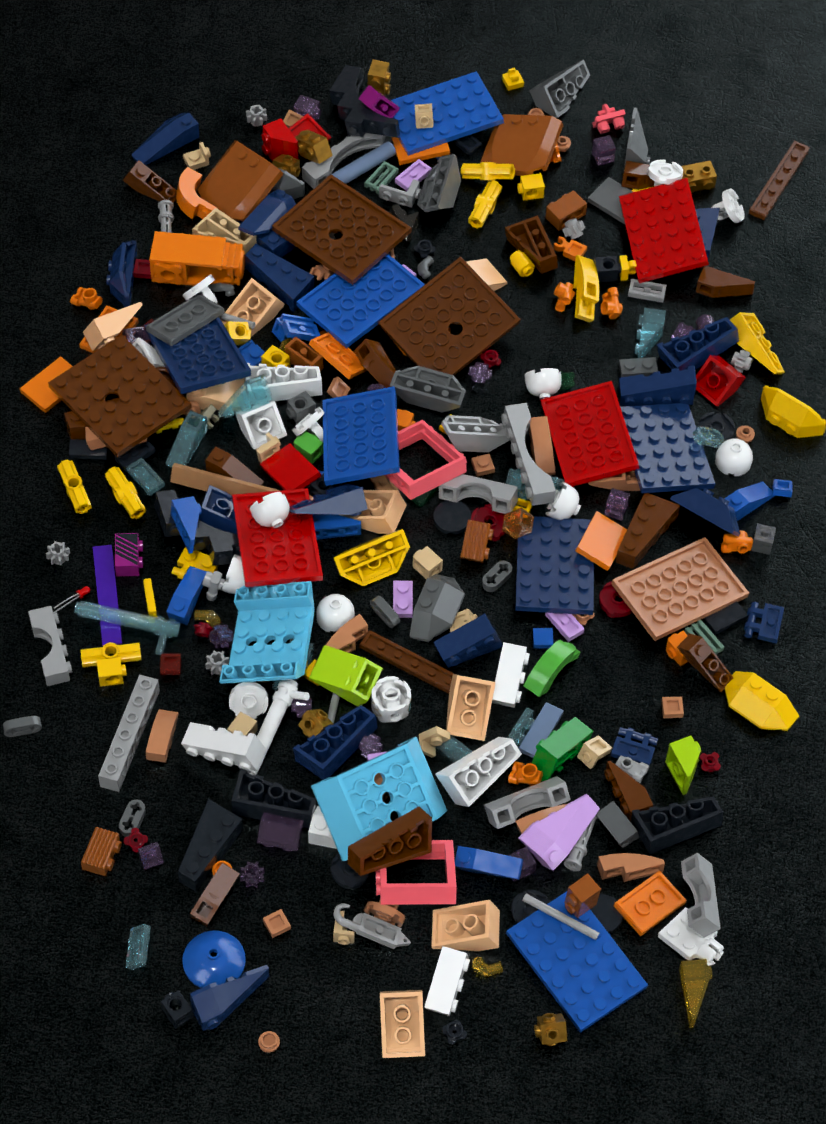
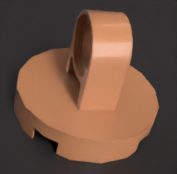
(385, 912)

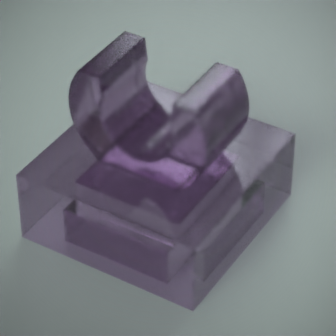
(682, 330)
(150, 855)

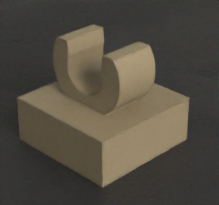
(208, 412)

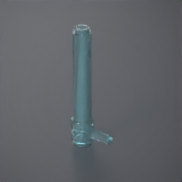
(157, 625)

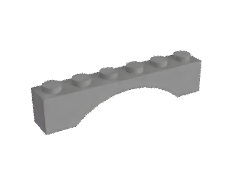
(316, 173)
(537, 482)

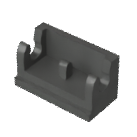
(617, 824)

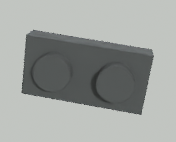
(637, 366)

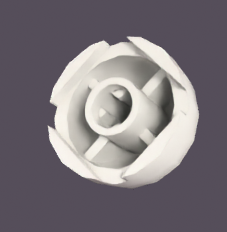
(543, 383)
(734, 457)
(564, 503)
(271, 510)
(234, 576)
(334, 612)

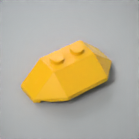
(791, 414)
(373, 559)
(760, 702)

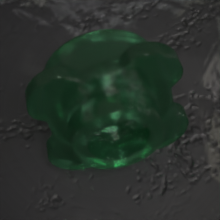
(569, 383)

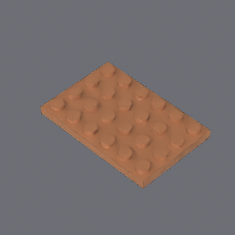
(679, 588)

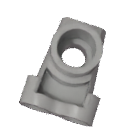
(214, 582)
(632, 768)

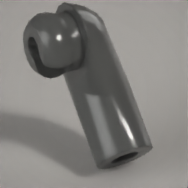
(422, 267)
(219, 287)

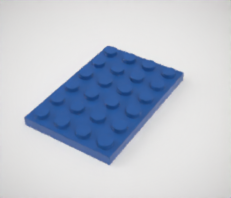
(458, 109)
(355, 309)
(360, 436)
(580, 972)

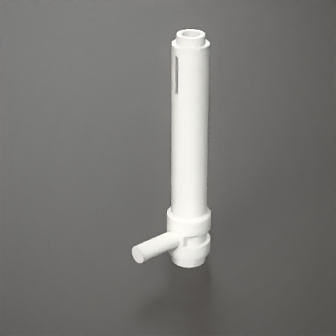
(281, 700)

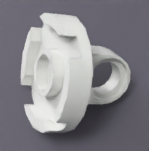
(664, 172)
(730, 207)
(202, 288)
(310, 423)
(249, 699)

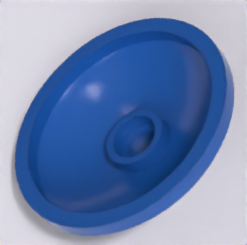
(205, 969)

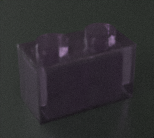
(280, 832)

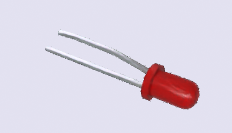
(80, 593)

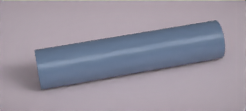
(365, 162)

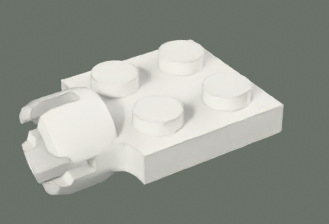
(688, 942)

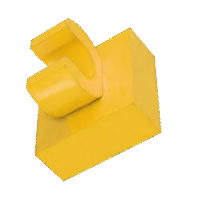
(512, 79)
(627, 267)

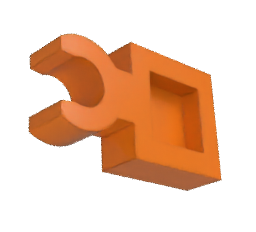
(570, 249)

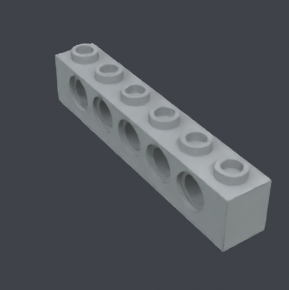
(129, 733)

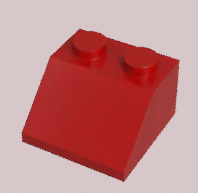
(278, 140)
(718, 380)

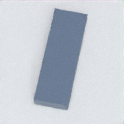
(541, 728)

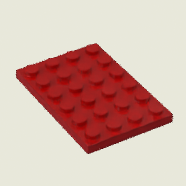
(663, 230)
(589, 434)
(277, 553)

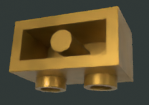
(379, 76)
(313, 146)
(700, 176)

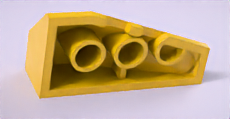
(753, 341)

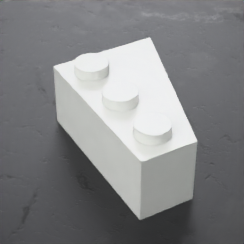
(510, 675)
(447, 981)

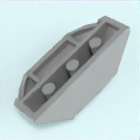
(474, 433)

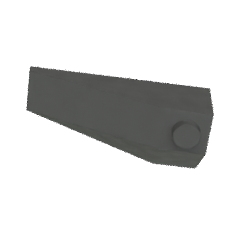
(559, 90)
(637, 146)

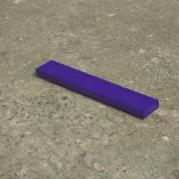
(106, 591)

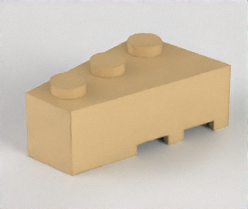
(221, 225)

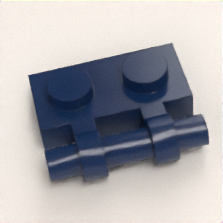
(770, 622)
(634, 750)

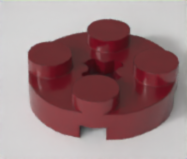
(486, 514)
(609, 605)

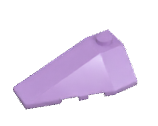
(557, 834)

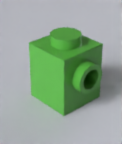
(309, 446)

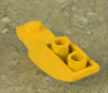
(587, 287)

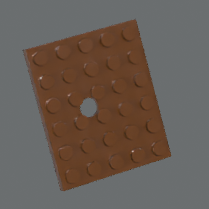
(336, 207)
(450, 298)
(144, 393)

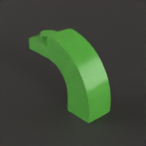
(549, 666)

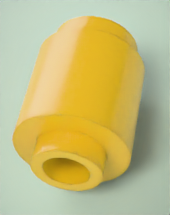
(522, 263)

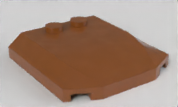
(524, 141)
(239, 182)

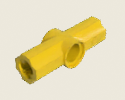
(487, 171)
(485, 204)
(125, 492)
(77, 494)
(126, 652)

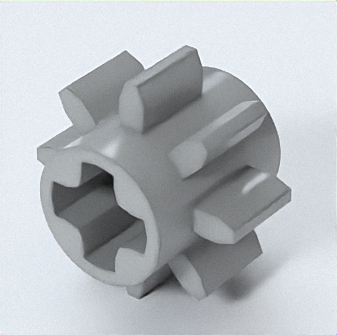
(256, 115)
(573, 228)
(741, 361)
(58, 553)
(216, 661)

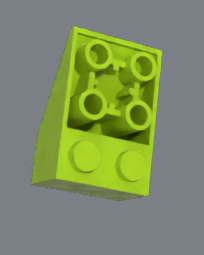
(345, 674)

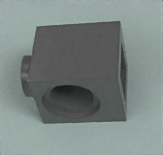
(303, 402)

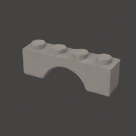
(500, 495)
(54, 665)
(509, 808)
(700, 878)

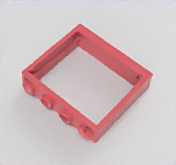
(453, 469)
(422, 892)

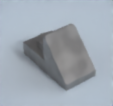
(763, 539)

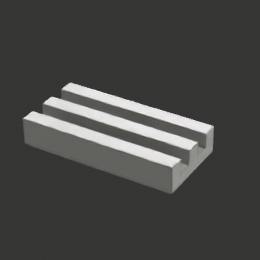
(646, 292)

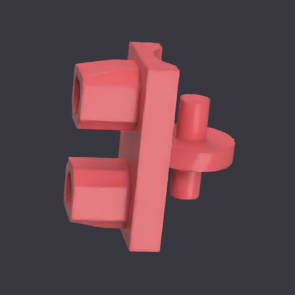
(608, 116)

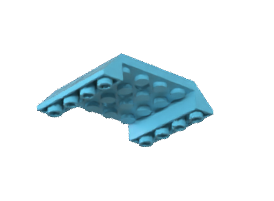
(266, 615)
(354, 801)

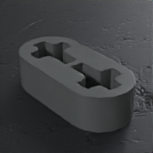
(494, 573)
(385, 611)
(22, 726)
(128, 816)

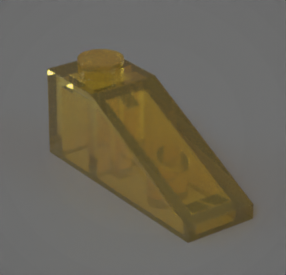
(694, 979)

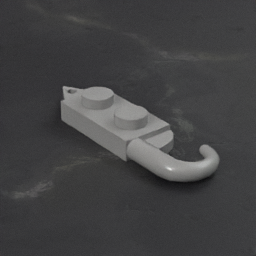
(372, 928)

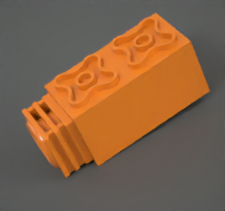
(191, 258)

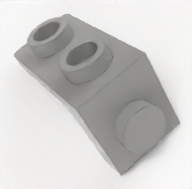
(399, 196)

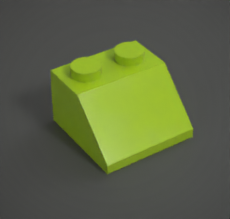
(683, 760)

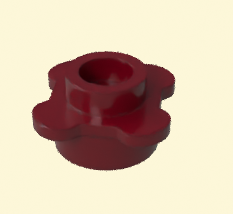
(491, 354)
(202, 629)
(710, 767)
(130, 839)

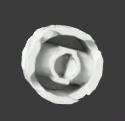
(391, 699)

